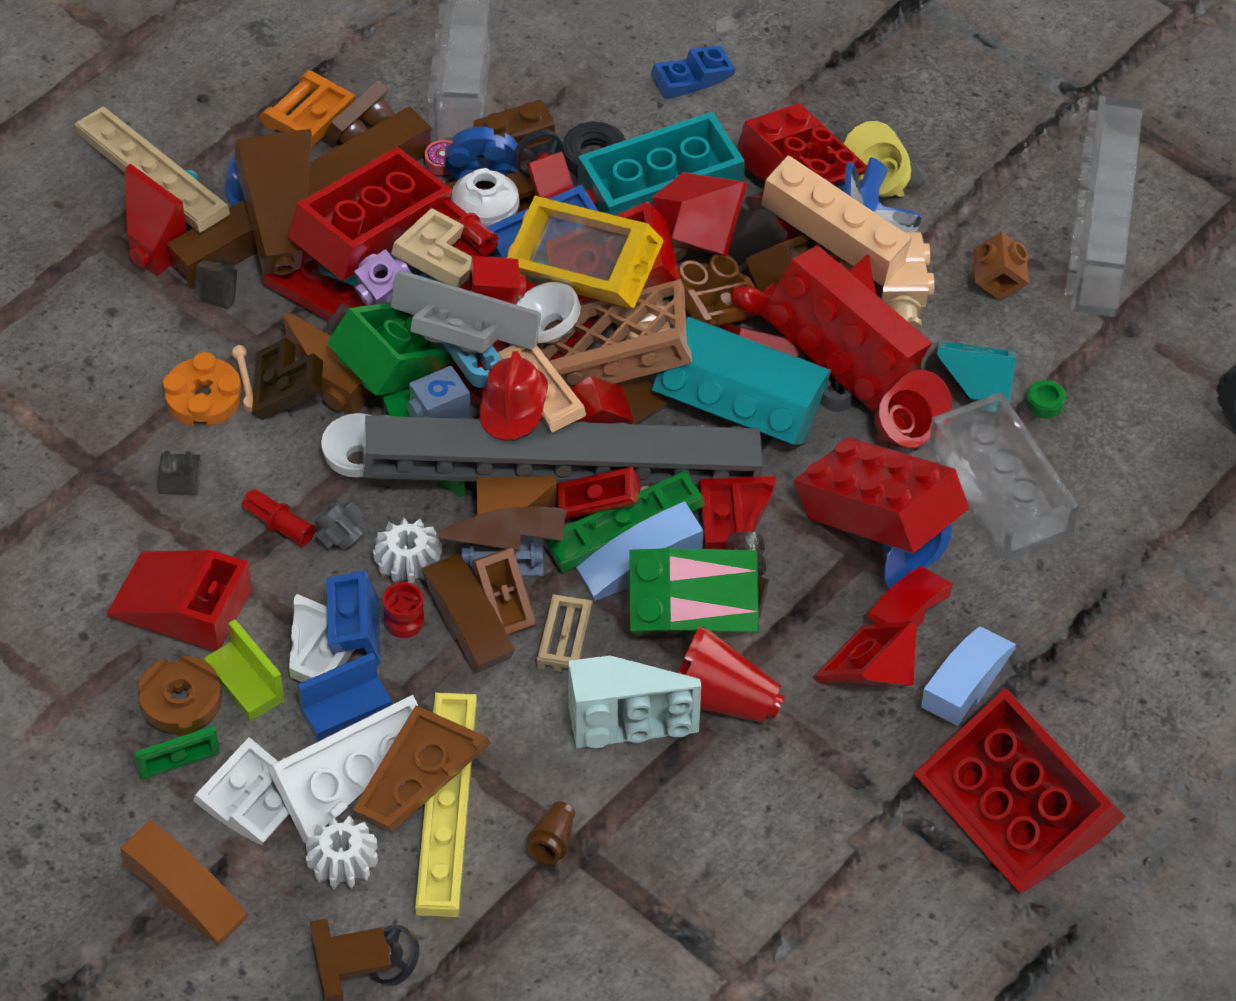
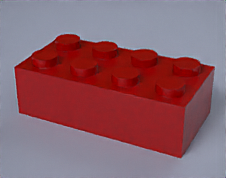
(365, 211)
(844, 326)
(881, 494)

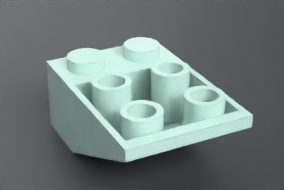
(629, 701)

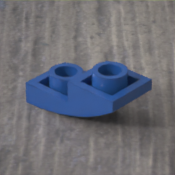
(700, 70)

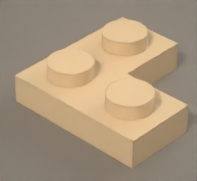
(430, 248)

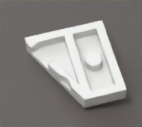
(309, 639)

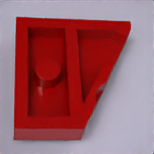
(733, 506)

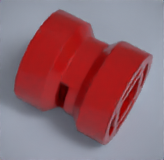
(403, 610)

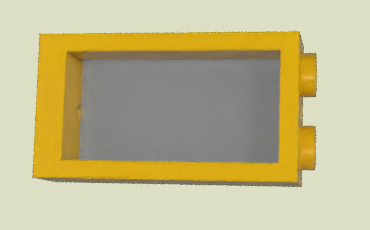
(586, 249)

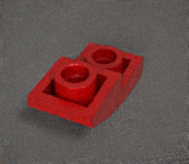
(911, 598)

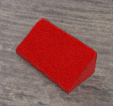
(599, 492)

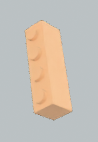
(835, 219)

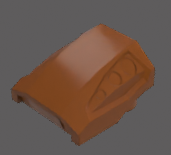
(710, 288)

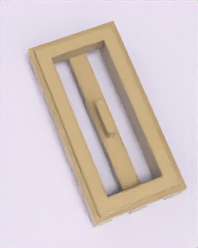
(560, 660)

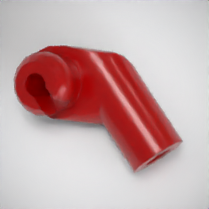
(752, 299)

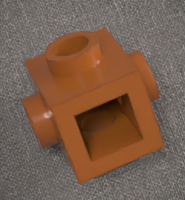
(1000, 266)

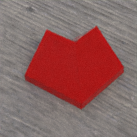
(701, 211)
(874, 657)

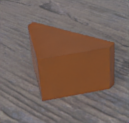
(505, 589)

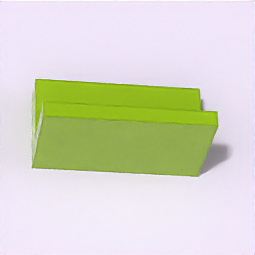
(247, 674)

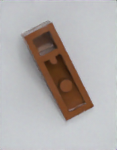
(340, 385)

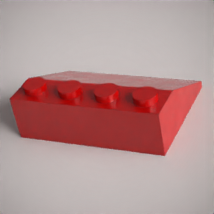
(1018, 793)

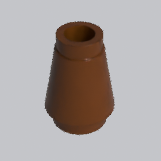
(551, 834)

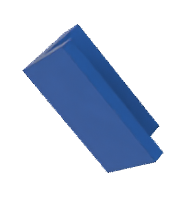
(353, 614)
(342, 696)

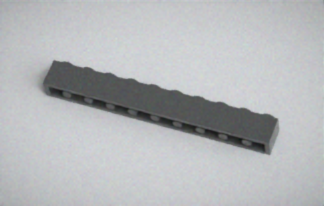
(463, 450)

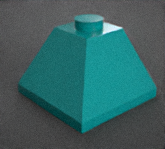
(979, 369)

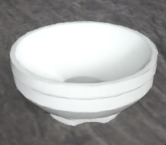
(489, 204)
(554, 303)
(342, 439)

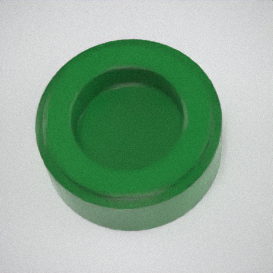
(1046, 399)

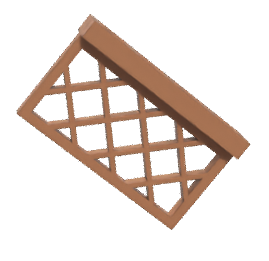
(630, 358)

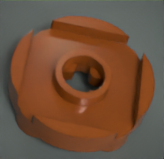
(186, 714)

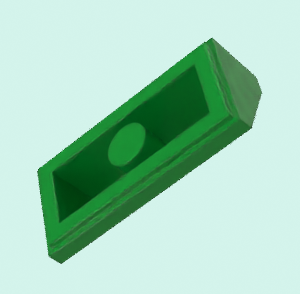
(176, 752)

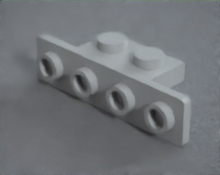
(462, 316)

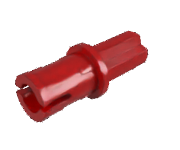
(473, 231)
(278, 517)

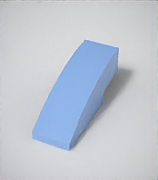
(608, 567)
(966, 675)

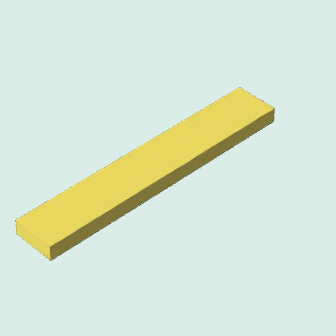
(446, 824)

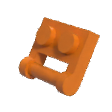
(315, 113)

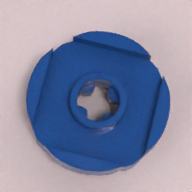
(472, 142)

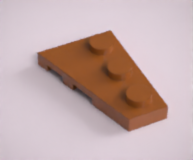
(416, 767)

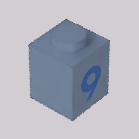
(439, 396)

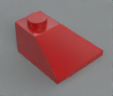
(152, 220)

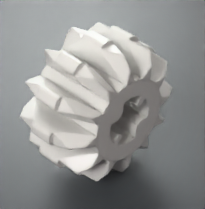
(406, 550)
(341, 852)

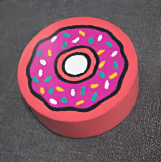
(436, 157)

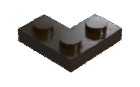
(282, 380)

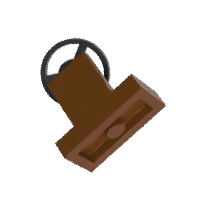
(358, 955)

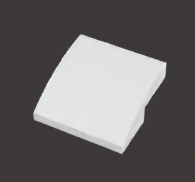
(245, 794)

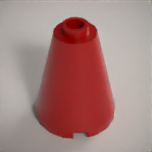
(730, 680)

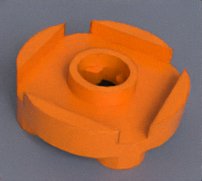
(197, 373)

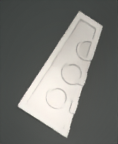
(337, 769)

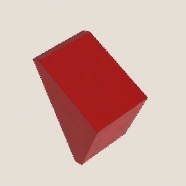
(603, 402)

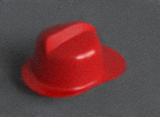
(513, 398)
(908, 409)

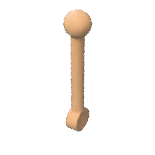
(239, 353)

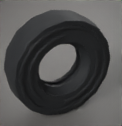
(586, 134)

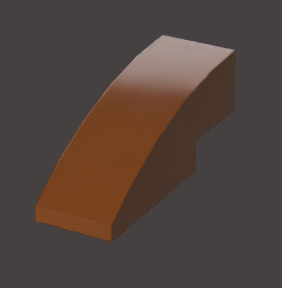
(182, 882)

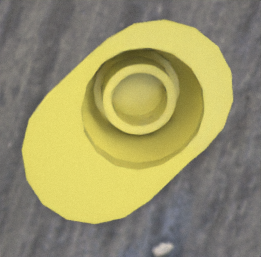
(881, 142)

